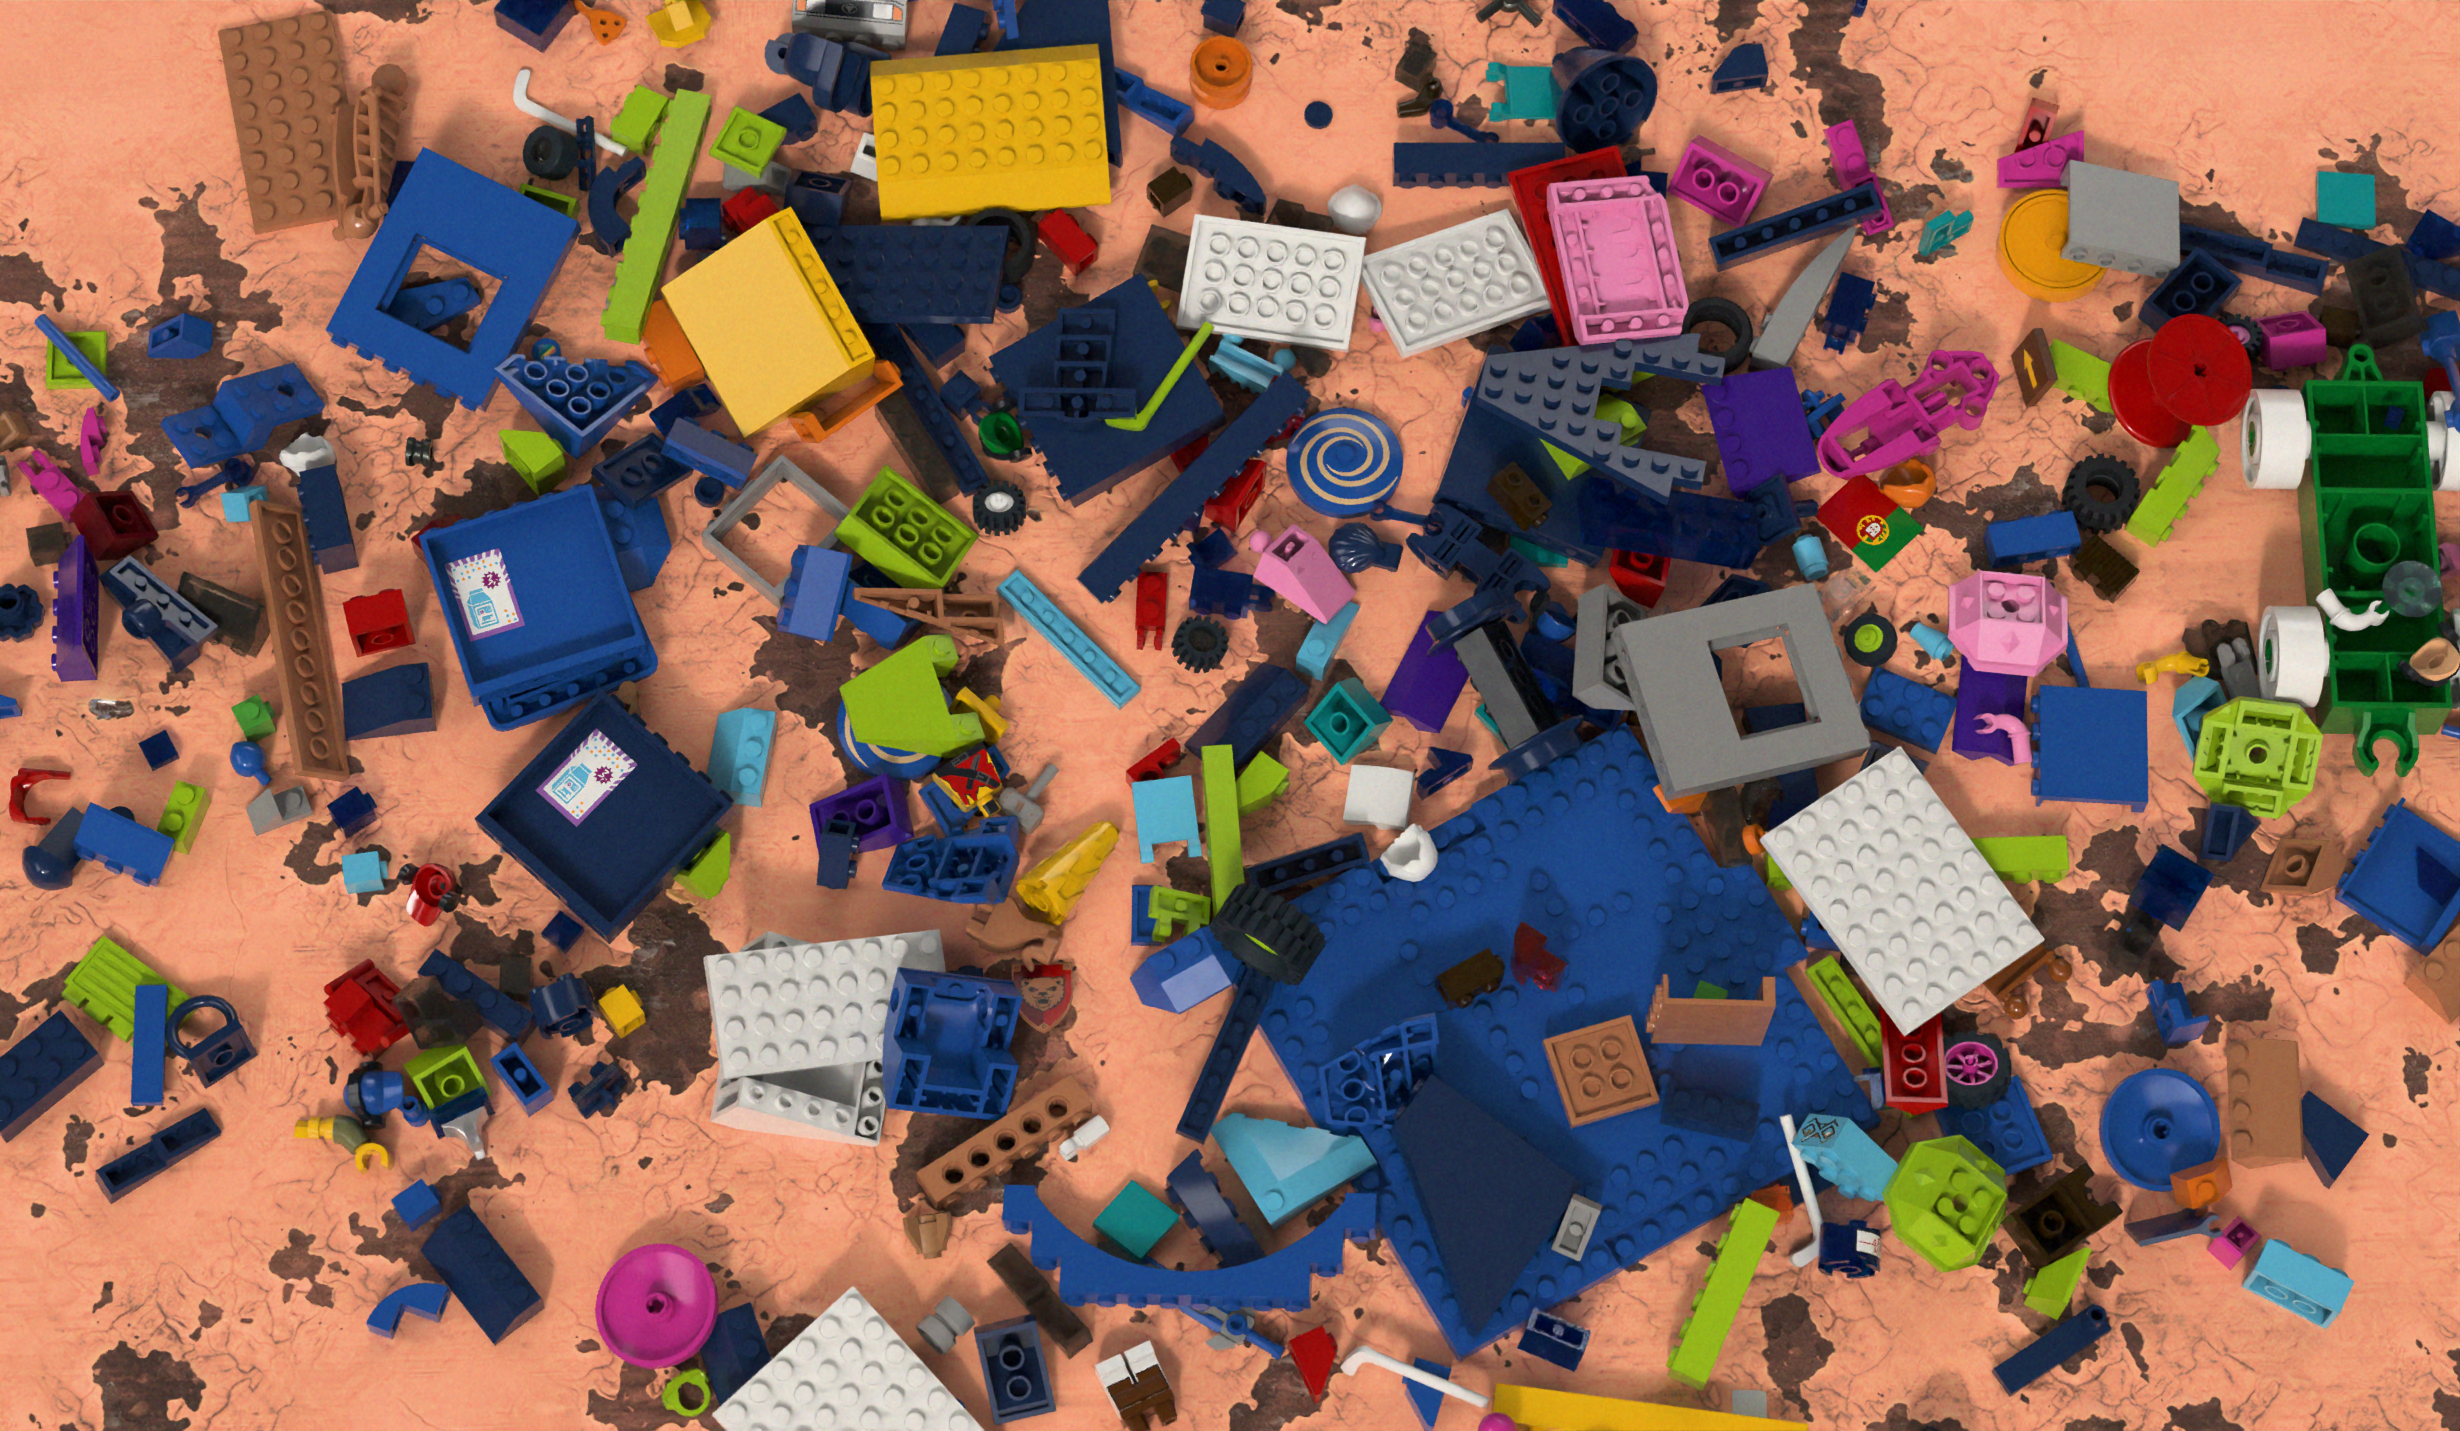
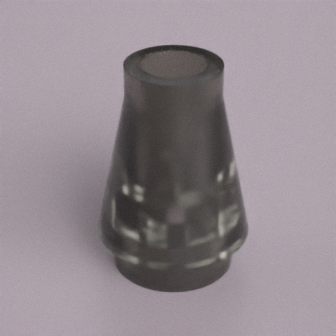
(1312, 359)

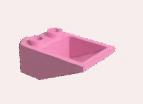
(1301, 572)

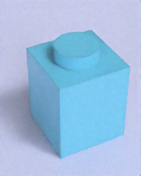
(364, 872)

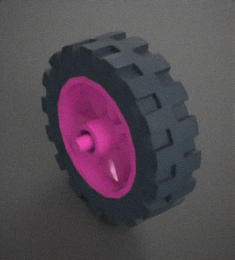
(1965, 1088)

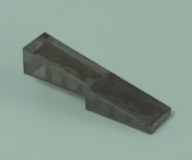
(1038, 1298)

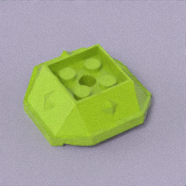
(2262, 782)
(1923, 1196)

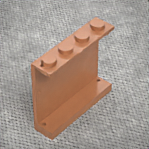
(1710, 1019)

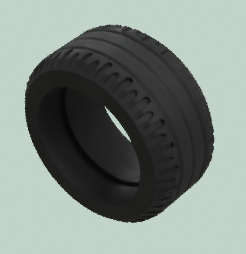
(1020, 229)
(1729, 314)

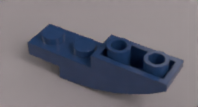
(1229, 174)

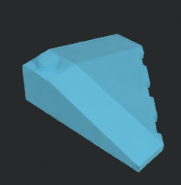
(1289, 1165)

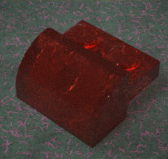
(1531, 960)

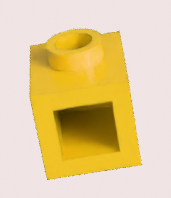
(622, 1010)

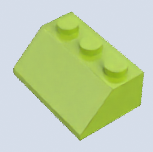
(1608, 409)

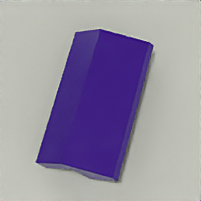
(1425, 686)
(1981, 694)

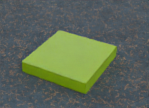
(747, 142)
(61, 371)

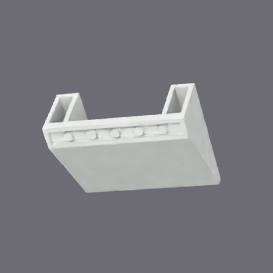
(815, 1103)

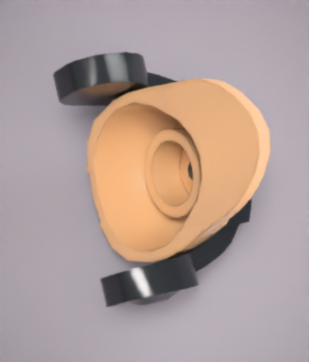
(2435, 660)

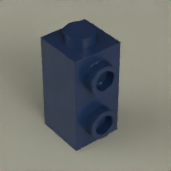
(836, 854)

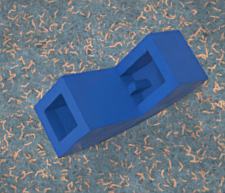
(420, 1299)

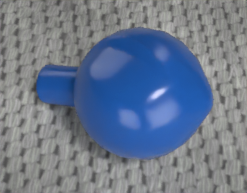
(248, 760)

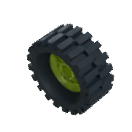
(1268, 934)

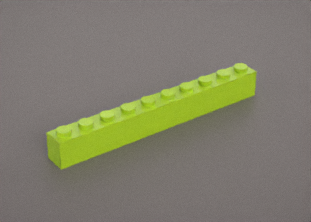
(657, 217)
(2011, 859)

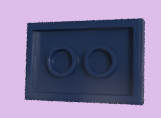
(640, 472)

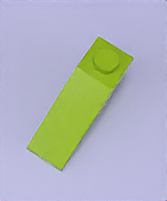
(1260, 784)

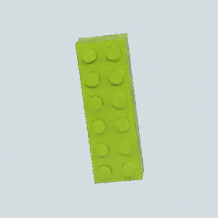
(1725, 1290)

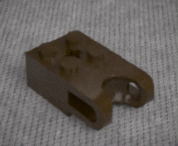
(2067, 1215)

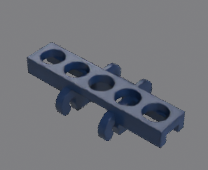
(582, 139)

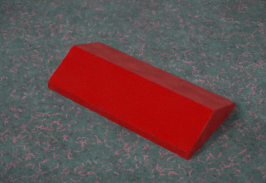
(1913, 1066)

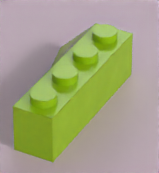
(2175, 487)

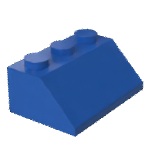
(709, 452)
(814, 593)
(885, 626)
(123, 845)

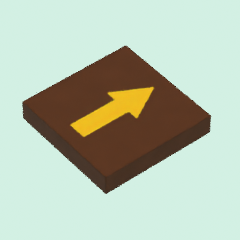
(2034, 367)

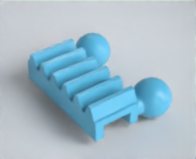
(1247, 367)

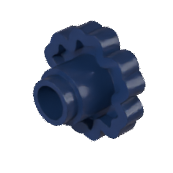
(19, 612)

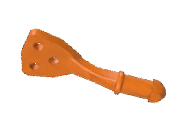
(596, 16)

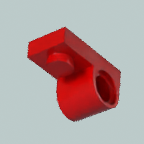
(1151, 766)

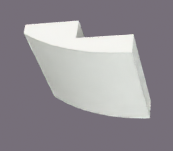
(1379, 797)

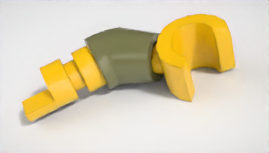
(348, 1133)

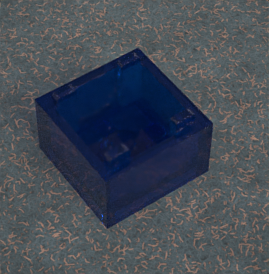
(534, 20)
(2170, 887)

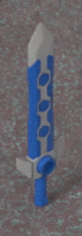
(1232, 1325)

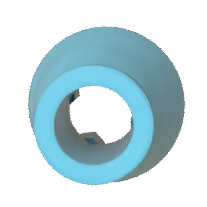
(1932, 641)

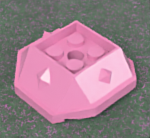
(2007, 622)

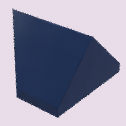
(2225, 830)

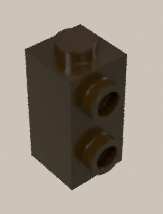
(1519, 497)
(1470, 979)

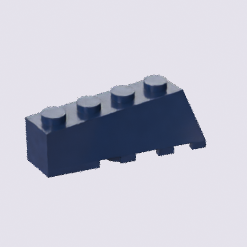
(1211, 1214)

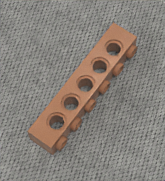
(1063, 1094)

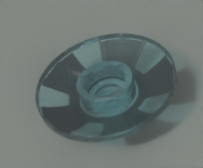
(2413, 577)

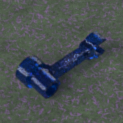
(1442, 115)
(235, 471)
(1389, 512)

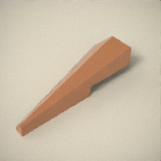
(963, 613)

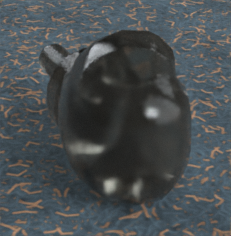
(1632, 153)

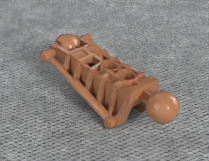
(363, 148)

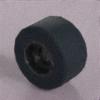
(550, 153)

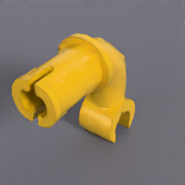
(2180, 662)

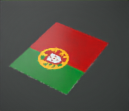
(1868, 522)

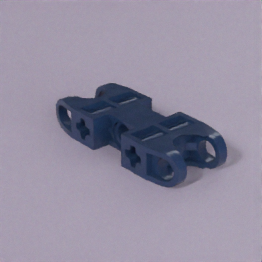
(1461, 551)

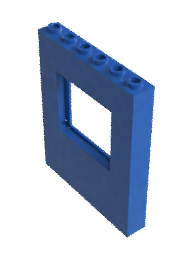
(479, 226)

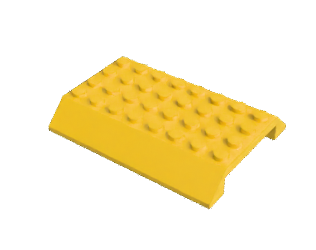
(989, 132)

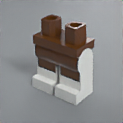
(1140, 1400)

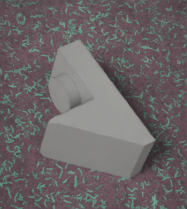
(277, 810)
(1577, 1227)

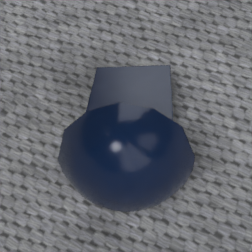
(53, 859)

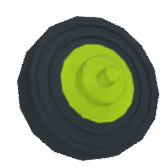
(1870, 640)

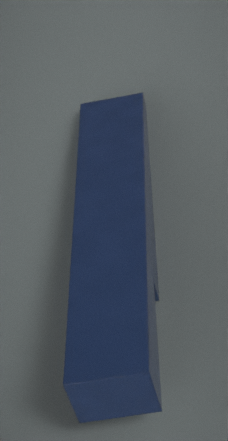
(2257, 259)

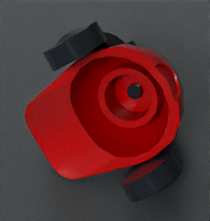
(431, 892)

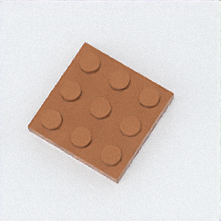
(1600, 1071)

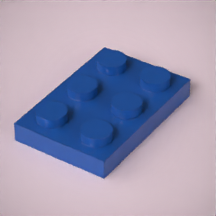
(1906, 710)

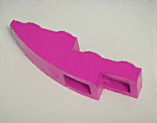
(1853, 169)

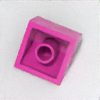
(2292, 340)

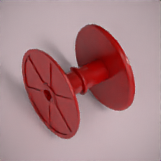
(2179, 379)

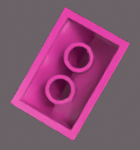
(1719, 182)

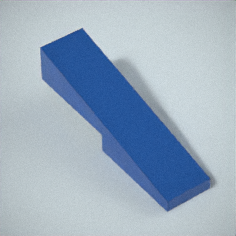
(1152, 105)

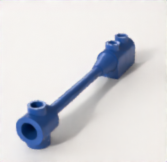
(2443, 345)

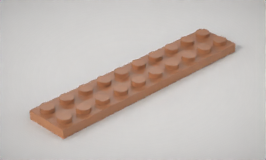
(299, 641)

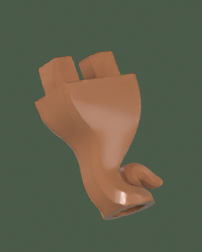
(1011, 929)

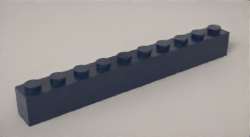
(1193, 487)

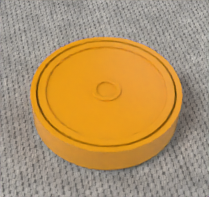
(2031, 249)

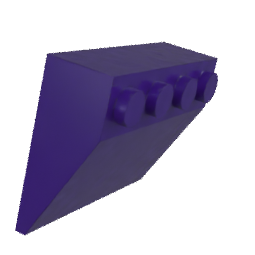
(1761, 429)
(76, 614)

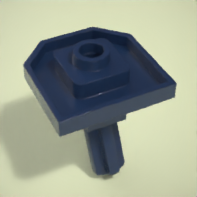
(1776, 511)

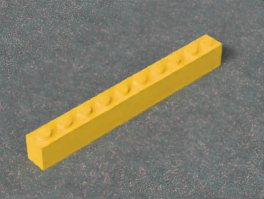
(1566, 1411)

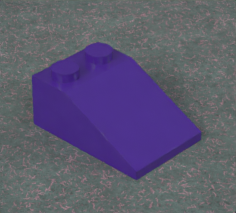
(875, 806)

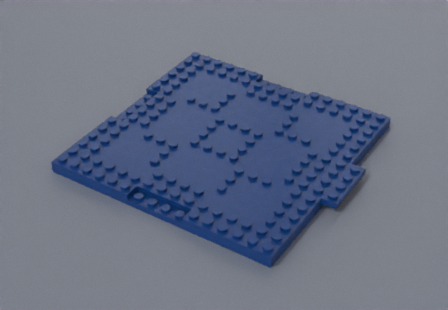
(1622, 902)

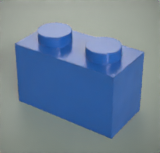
(522, 1079)

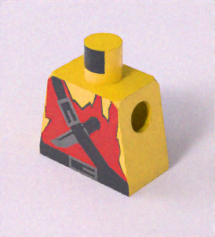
(971, 781)

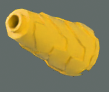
(1061, 879)

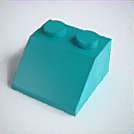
(1348, 720)

